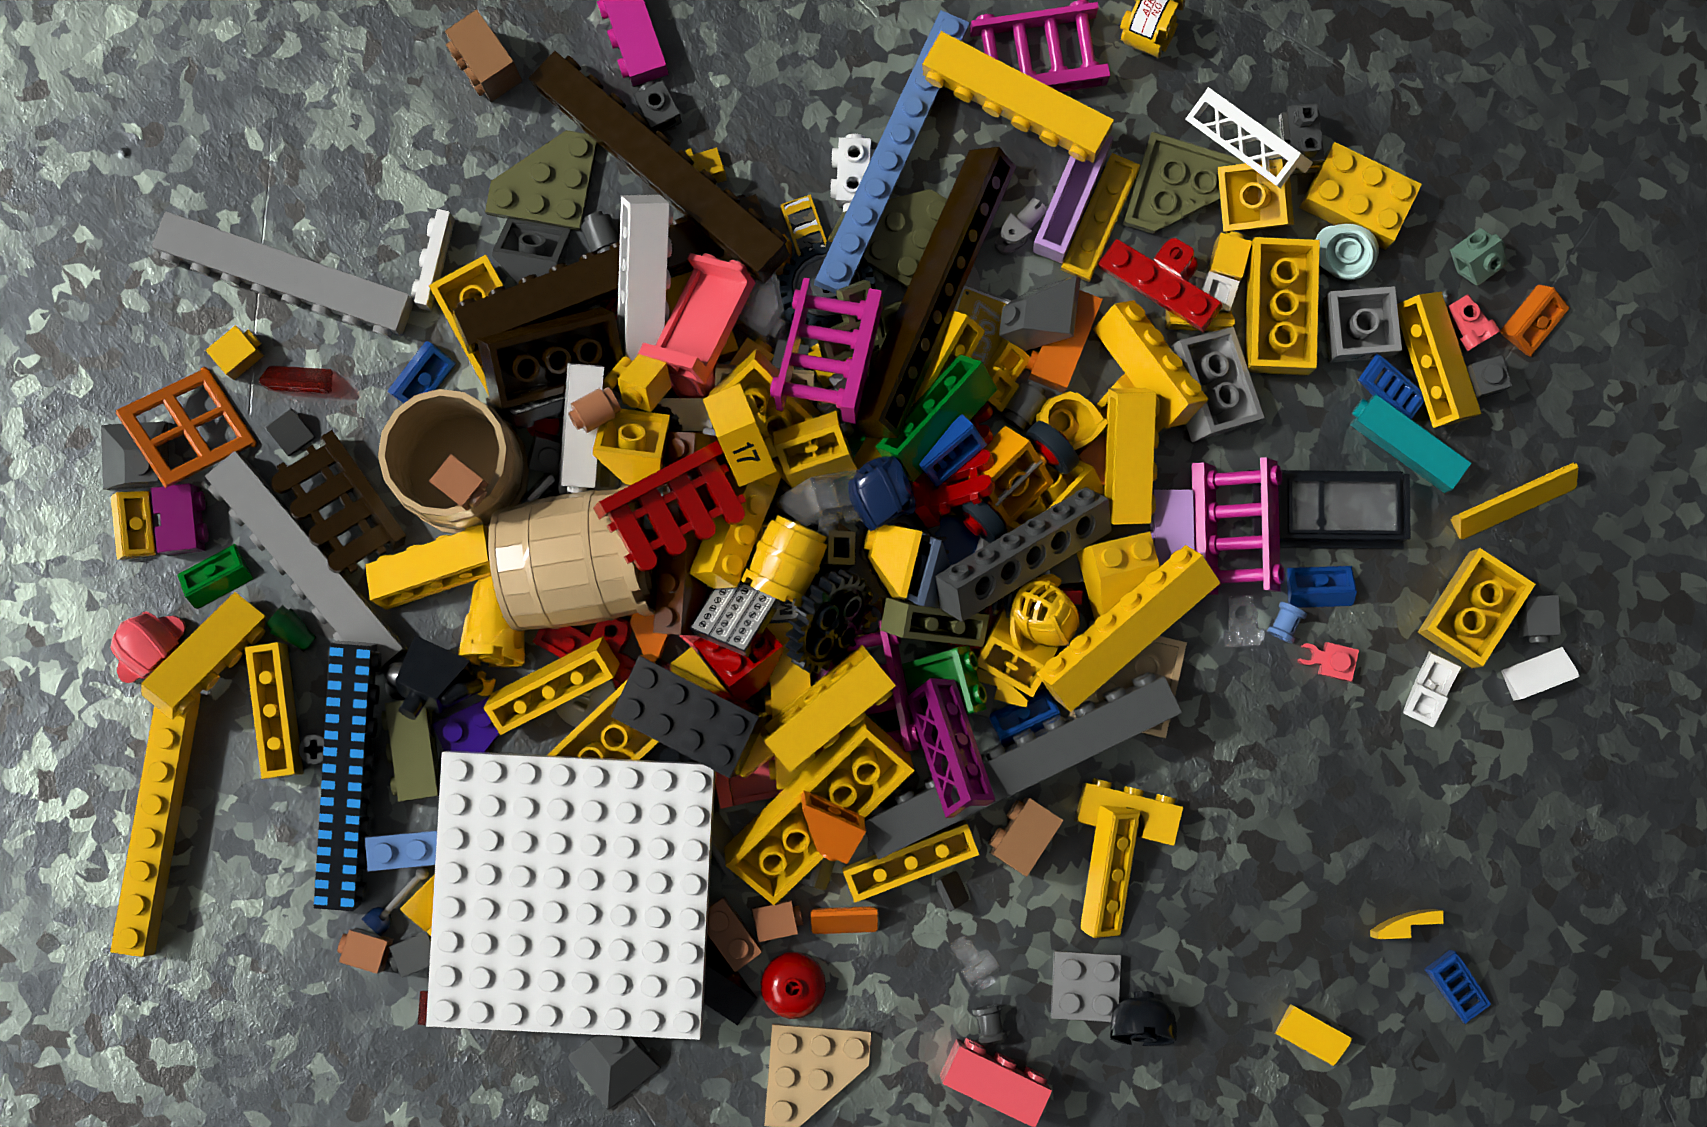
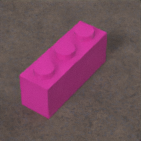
(636, 39)

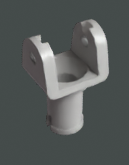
(1017, 228)

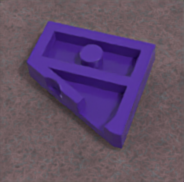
(467, 730)

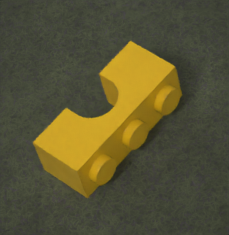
(1157, 817)

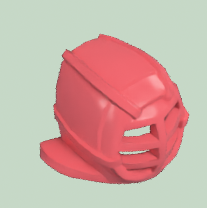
(144, 644)

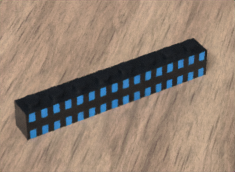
(346, 775)

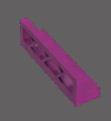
(955, 742)

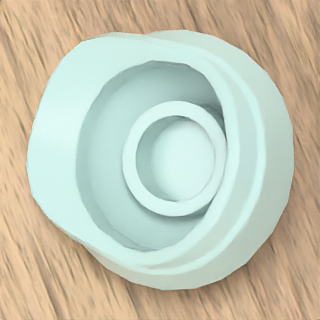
(1347, 251)

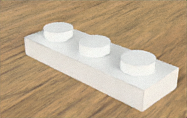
(433, 258)

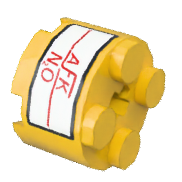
(1151, 25)

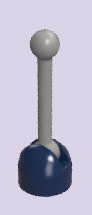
(379, 918)

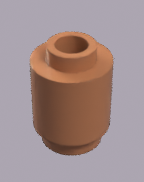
(594, 409)

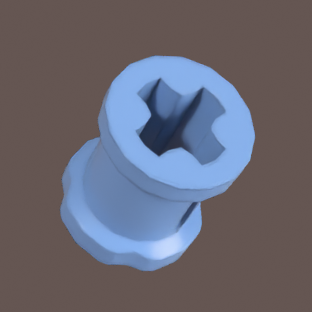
(1286, 622)

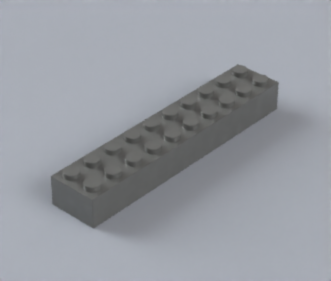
(1029, 759)

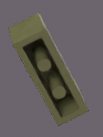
(932, 624)
(412, 753)

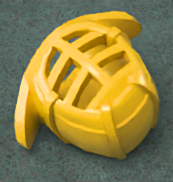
(1052, 617)

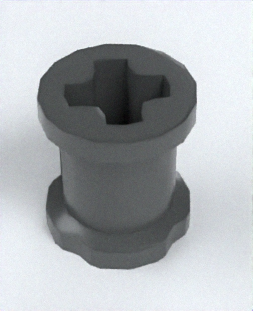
(306, 746)
(989, 1023)

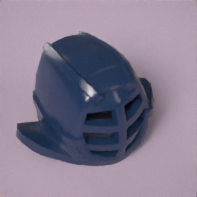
(881, 492)

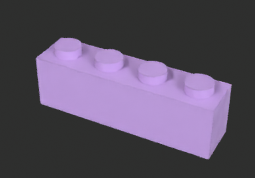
(1069, 205)

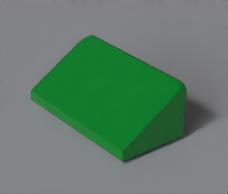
(214, 577)

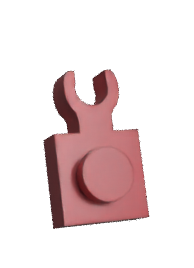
(1334, 660)

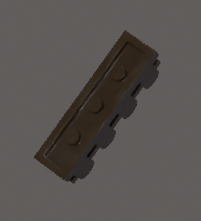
(337, 487)

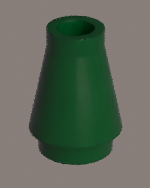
(290, 628)

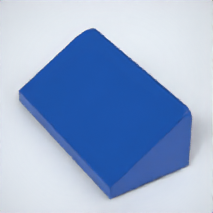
(422, 373)
(1321, 586)
(1016, 719)

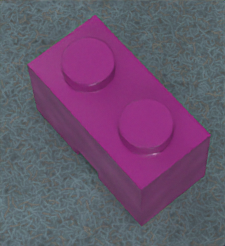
(181, 519)

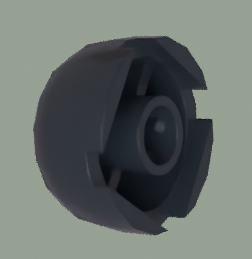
(1144, 1021)

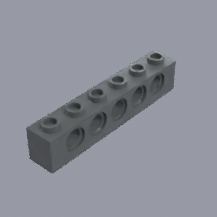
(1023, 554)

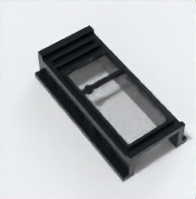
(1341, 509)

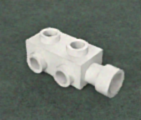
(849, 168)

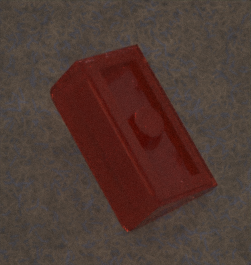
(297, 379)

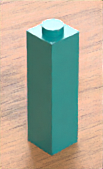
(1409, 443)

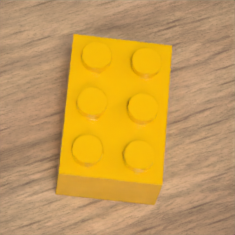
(1360, 193)
(1476, 608)

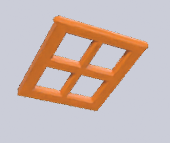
(185, 426)

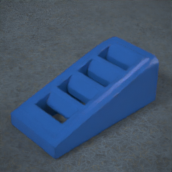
(1408, 398)
(968, 442)
(1442, 964)

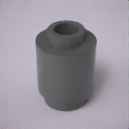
(599, 231)
(1024, 405)

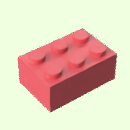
(996, 1081)

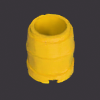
(786, 560)

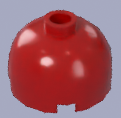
(793, 968)

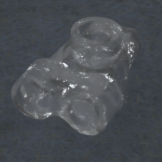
(1245, 629)
(978, 966)

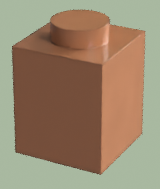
(460, 483)
(777, 920)
(364, 950)

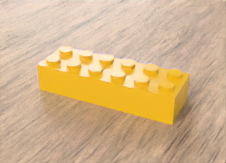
(852, 773)

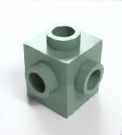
(1479, 256)

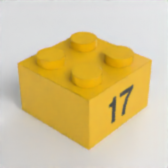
(741, 434)

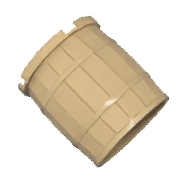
(454, 423)
(563, 566)

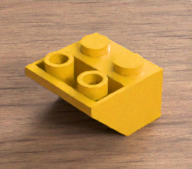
(813, 449)
(1011, 664)

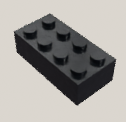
(689, 715)

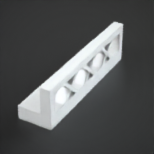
(1257, 131)

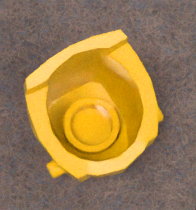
(1073, 417)

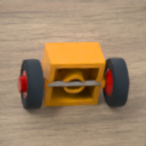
(1018, 477)

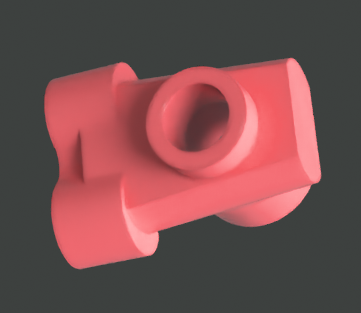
(1473, 329)

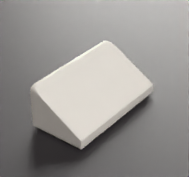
(1539, 674)

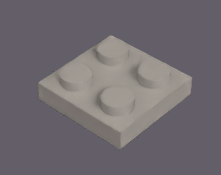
(1085, 985)

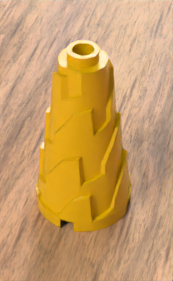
(487, 634)

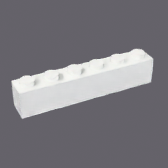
(643, 271)

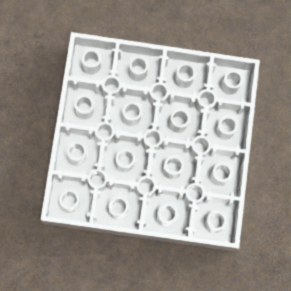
(571, 895)

